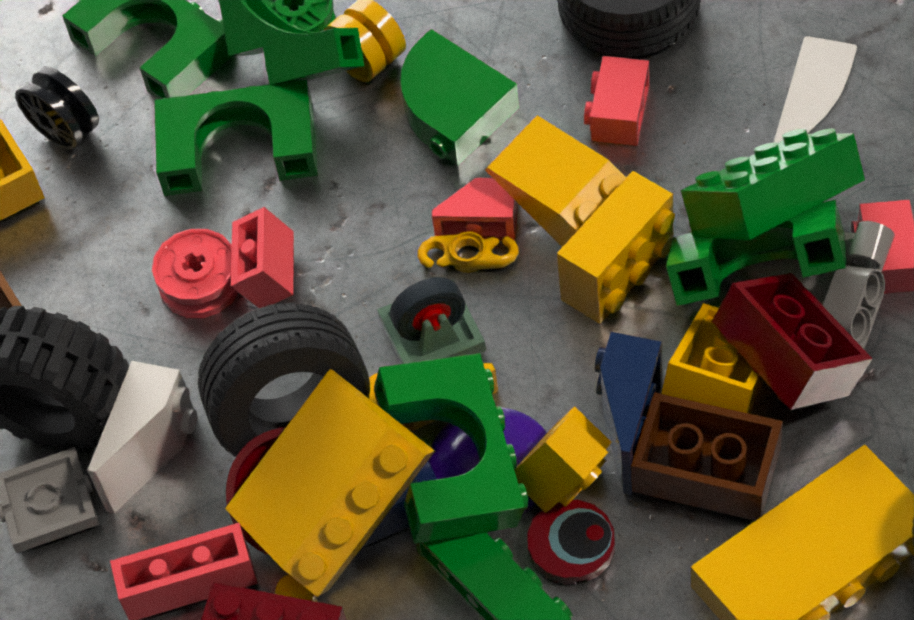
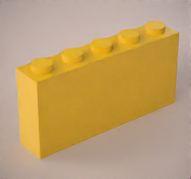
(813, 547)

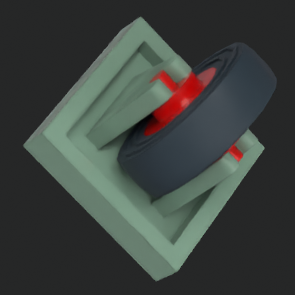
(431, 322)

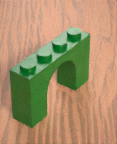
(181, 64)
(190, 121)
(701, 264)
(460, 394)

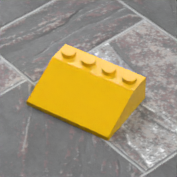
(328, 483)

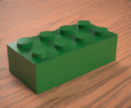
(772, 184)

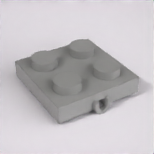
(46, 500)

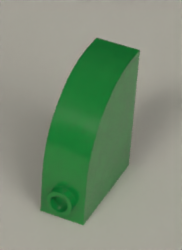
(453, 97)

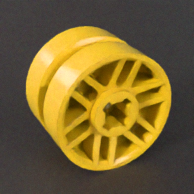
(378, 33)

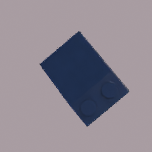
(627, 380)

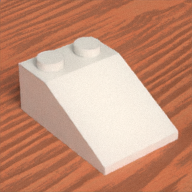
(141, 432)

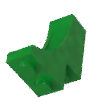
(288, 50)

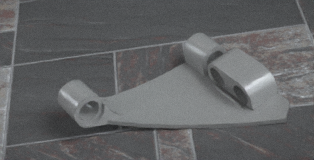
(848, 293)

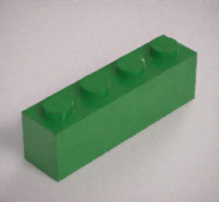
(491, 580)

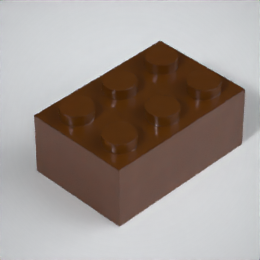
(706, 456)

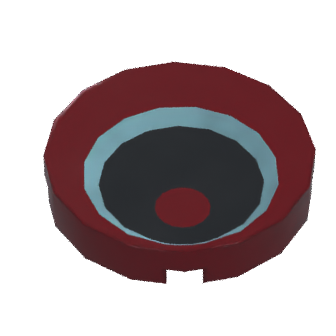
(571, 542)

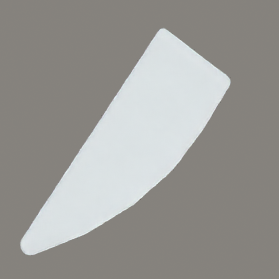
(816, 83)

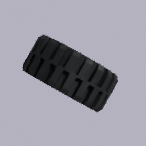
(56, 378)

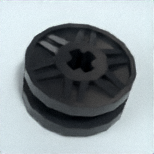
(57, 107)

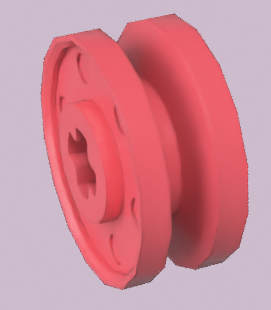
(195, 273)

